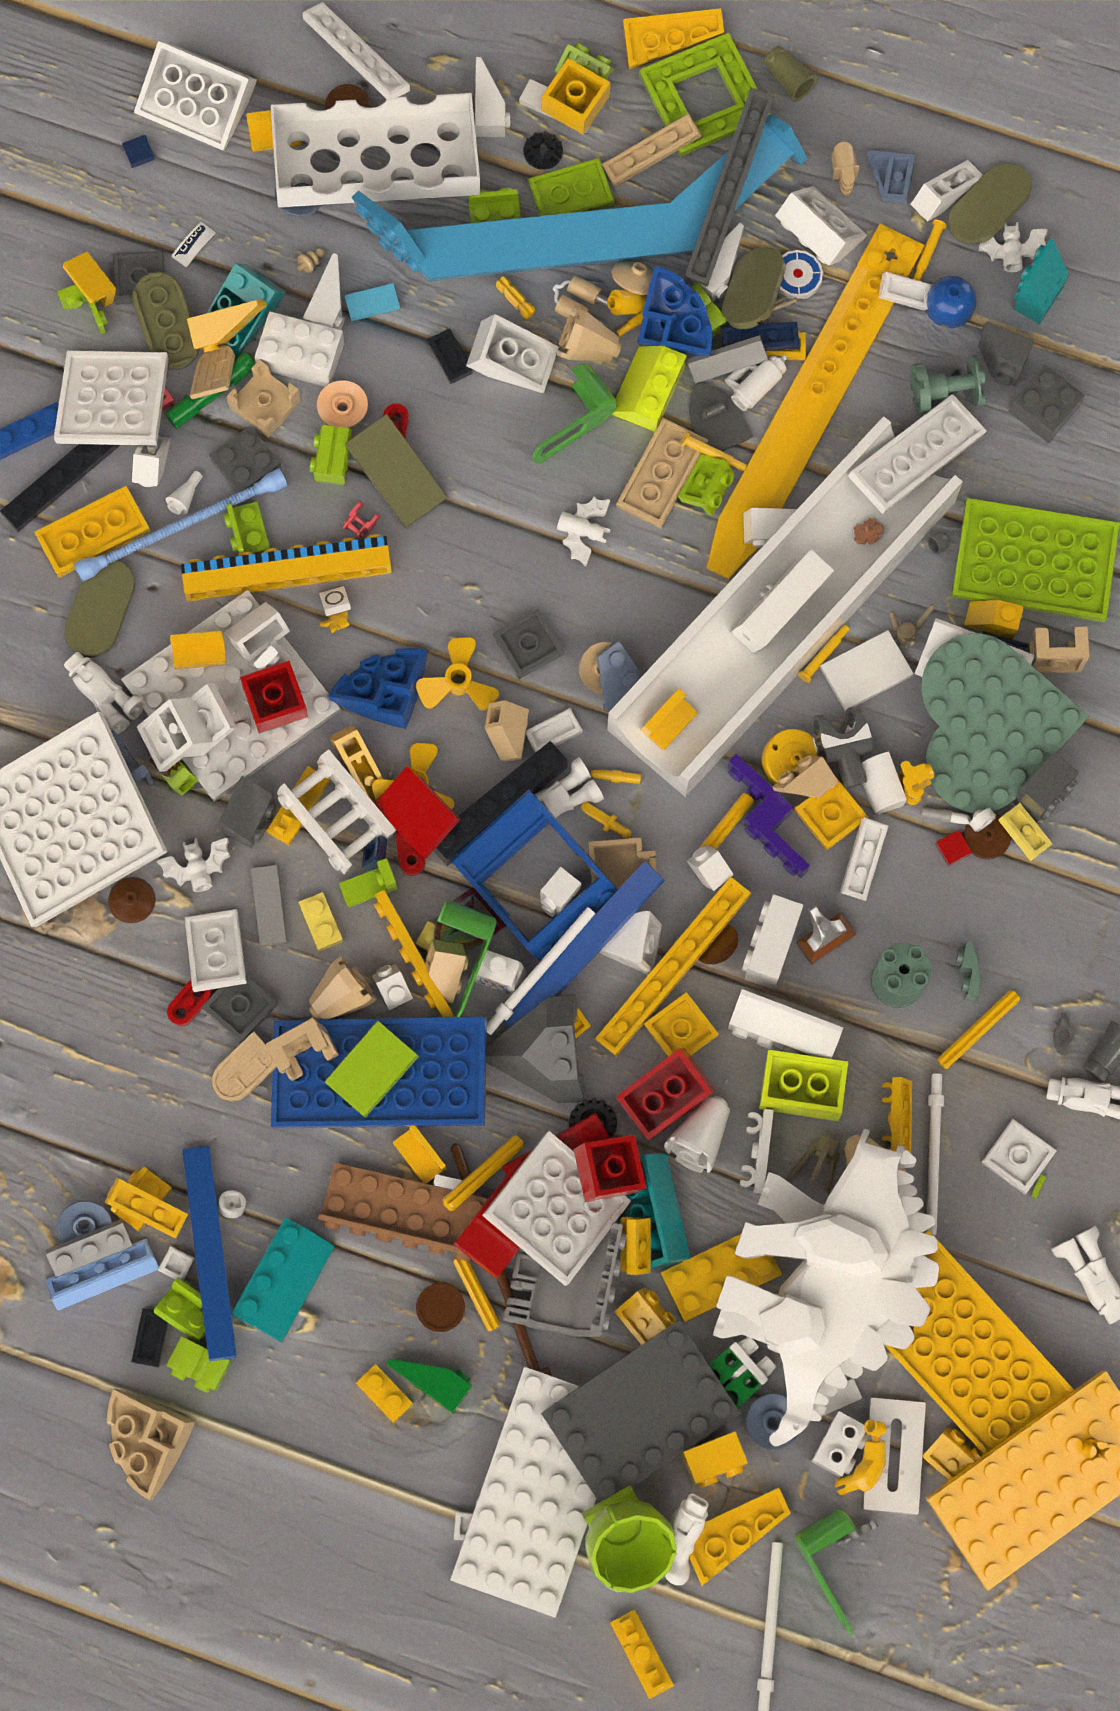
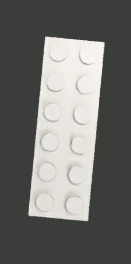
(917, 453)

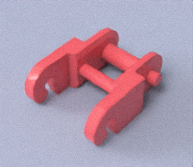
(366, 526)

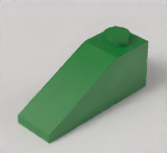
(438, 1383)

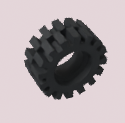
(601, 1108)

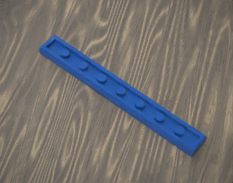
(591, 939)
(209, 1254)

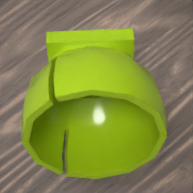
(628, 1542)

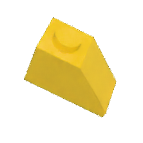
(994, 617)

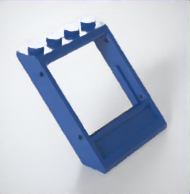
(501, 842)

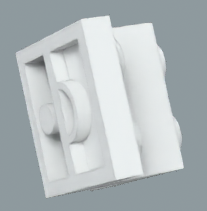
(186, 727)

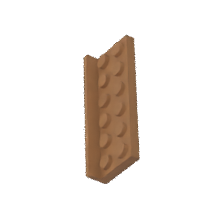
(396, 1210)

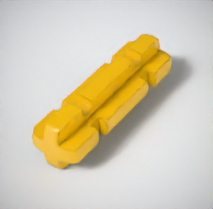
(515, 297)

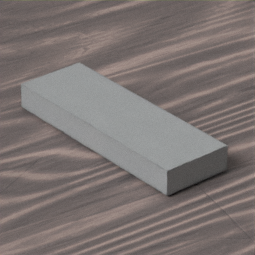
(728, 359)
(268, 905)

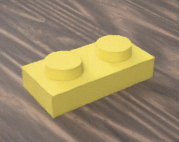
(1025, 831)
(320, 921)

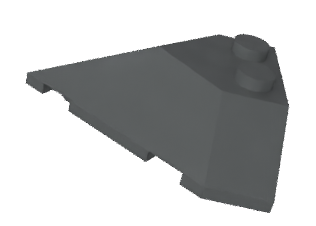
(543, 1050)

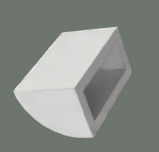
(257, 631)
(882, 784)

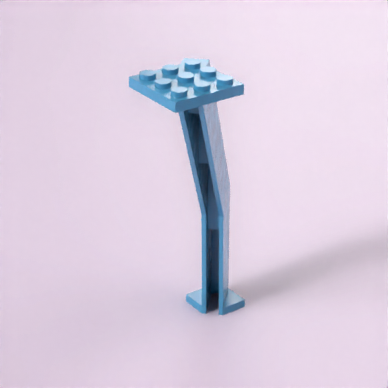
(577, 236)

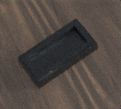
(449, 356)
(149, 1339)

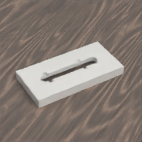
(907, 1495)

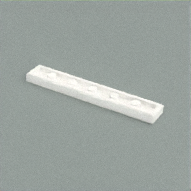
(356, 51)

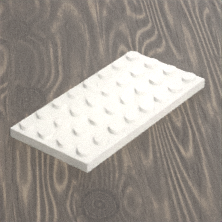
(528, 1507)

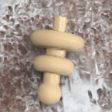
(308, 261)

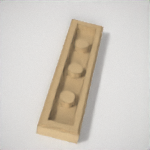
(651, 150)

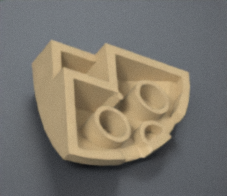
(145, 1440)

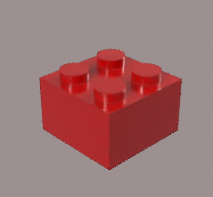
(274, 697)
(609, 1168)

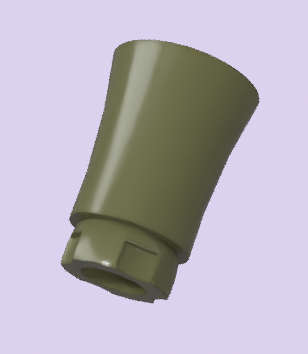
(790, 73)

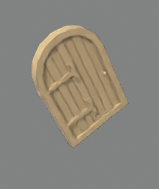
(213, 372)
(243, 1069)

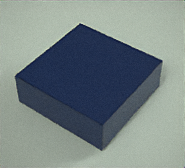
(138, 151)
(374, 852)

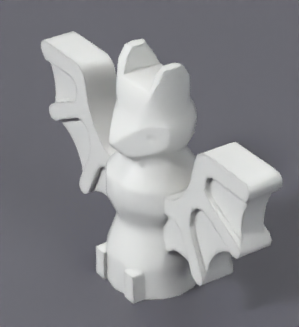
(1012, 250)
(579, 526)
(197, 869)

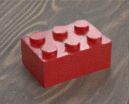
(666, 1093)

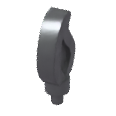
(1063, 1035)
(857, 1533)

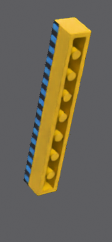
(286, 567)

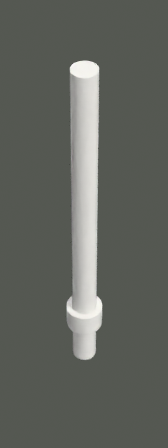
(505, 1009)
(935, 1102)
(766, 1684)

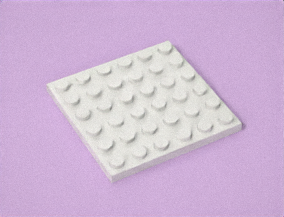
(243, 749)
(72, 820)

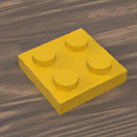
(831, 815)
(681, 1027)

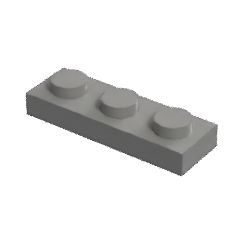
(88, 1248)

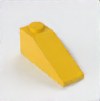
(222, 325)
(356, 758)

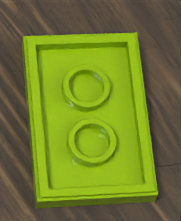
(572, 189)
(371, 1069)

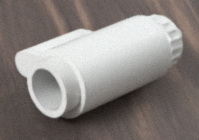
(757, 383)

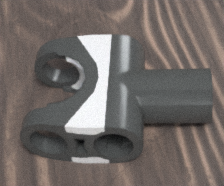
(844, 747)

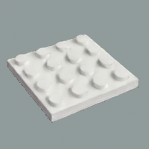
(111, 398)
(547, 1212)

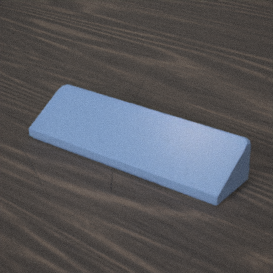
(102, 1275)

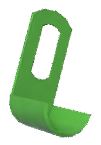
(597, 400)
(475, 924)
(817, 1537)

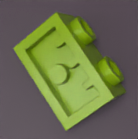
(580, 55)
(494, 205)
(707, 483)
(247, 528)
(183, 1309)

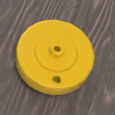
(785, 751)

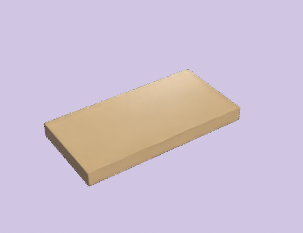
(660, 474)

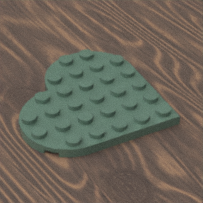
(993, 721)

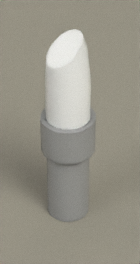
(945, 815)

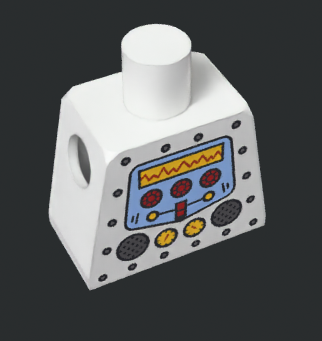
(500, 973)

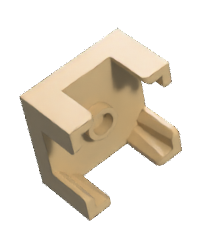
(264, 400)
(1061, 659)
(288, 1045)

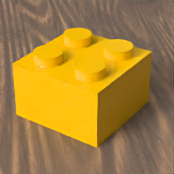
(575, 96)
(715, 1459)

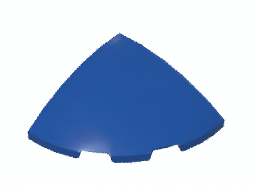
(675, 316)
(383, 687)

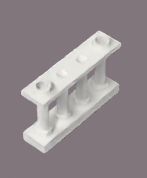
(345, 788)

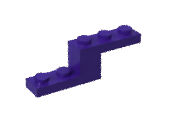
(767, 816)

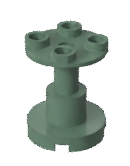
(938, 385)
(901, 975)

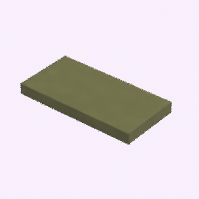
(395, 471)

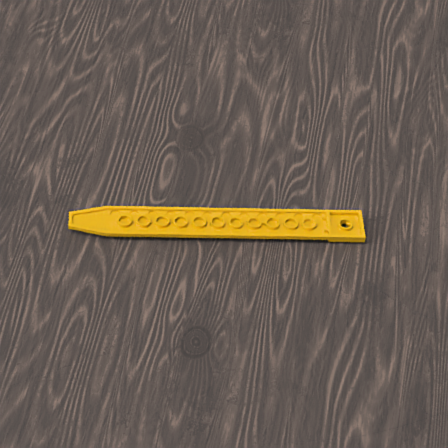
(812, 396)

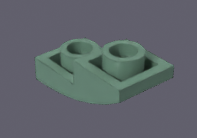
(969, 965)

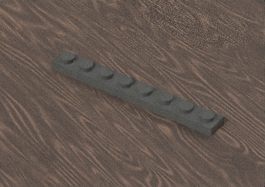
(729, 187)

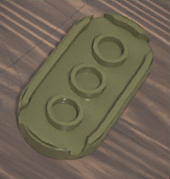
(990, 203)
(753, 287)
(164, 318)
(100, 610)

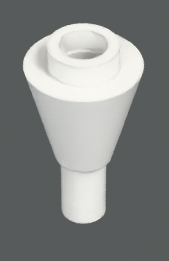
(181, 498)

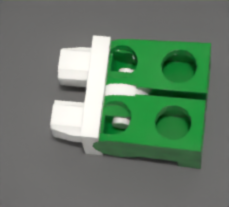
(743, 1373)

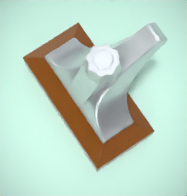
(826, 935)

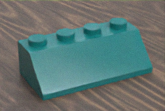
(661, 1205)
(283, 1280)

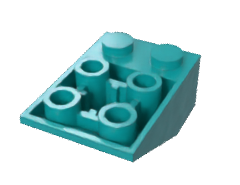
(1041, 283)
(243, 287)

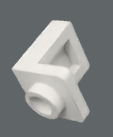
(392, 986)

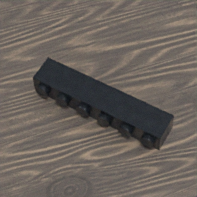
(531, 775)

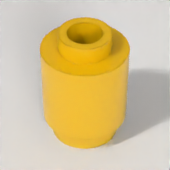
(625, 303)

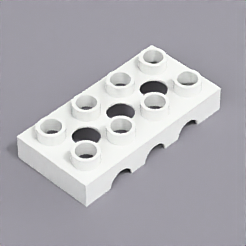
(375, 128)

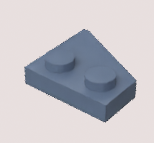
(892, 174)
(617, 674)

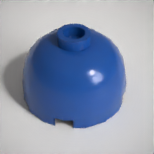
(951, 301)

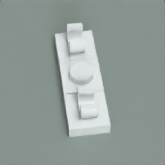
(760, 1150)

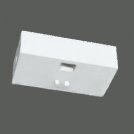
(782, 601)

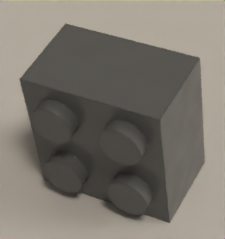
(1046, 403)
(1050, 782)

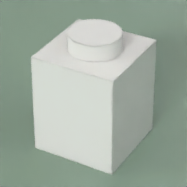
(710, 867)

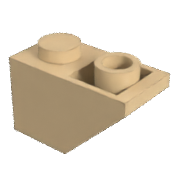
(506, 729)
(808, 779)
(445, 967)

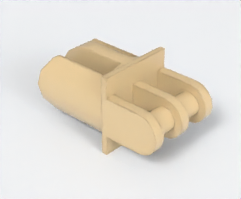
(844, 167)

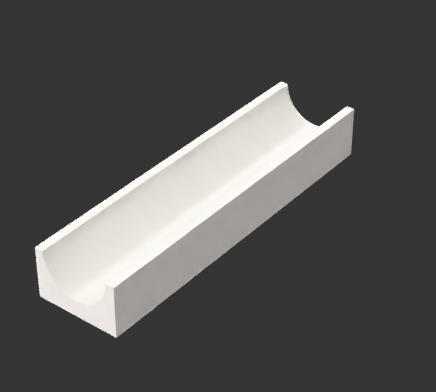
(720, 673)

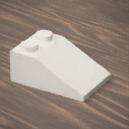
(512, 354)

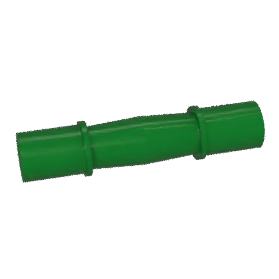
(188, 407)

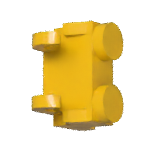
(914, 780)

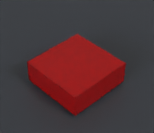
(953, 848)

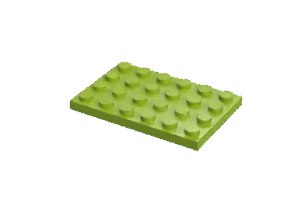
(1036, 559)

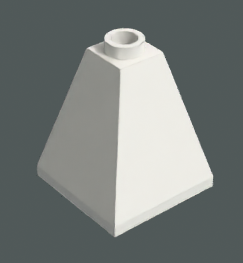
(636, 942)

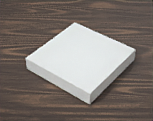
(1018, 1156)

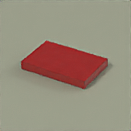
(417, 812)

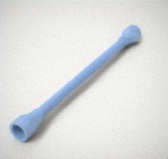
(91, 566)

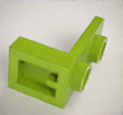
(73, 298)
(365, 886)

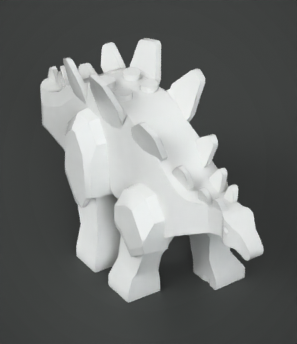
(849, 1290)

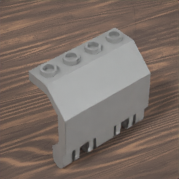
(572, 1308)

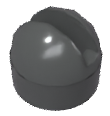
(938, 542)

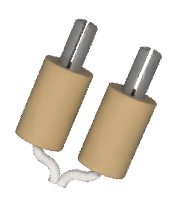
(582, 289)

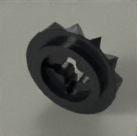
(552, 155)

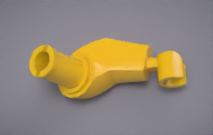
(872, 1465)

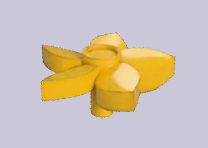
(336, 621)

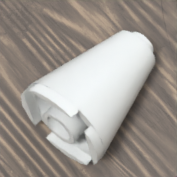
(700, 1135)

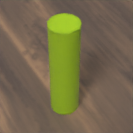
(1038, 1186)

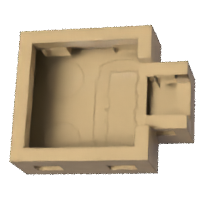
(619, 858)

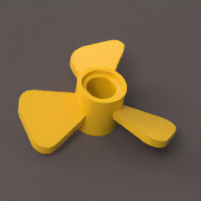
(434, 690)
(422, 757)

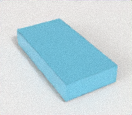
(372, 302)

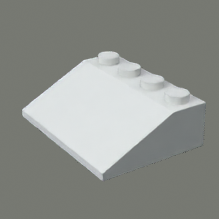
(194, 95)

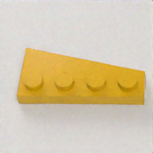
(666, 34)
(735, 1532)

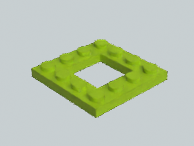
(718, 53)

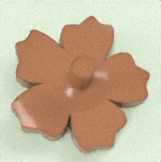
(868, 532)

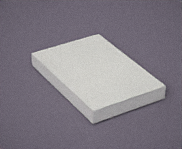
(866, 670)
(215, 950)

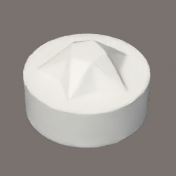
(981, 819)
(231, 1204)

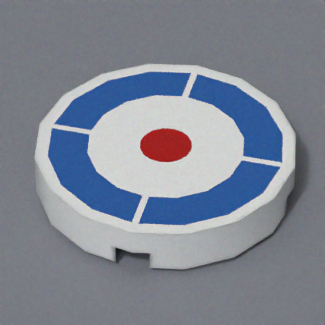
(801, 276)

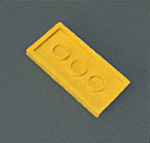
(92, 530)
(700, 1280)

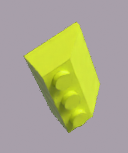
(649, 385)
(803, 1085)

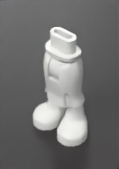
(103, 692)
(557, 798)
(1085, 1095)
(1095, 1276)
(687, 1525)

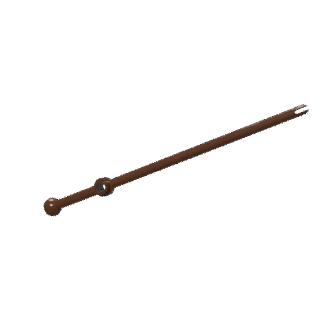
(502, 1280)

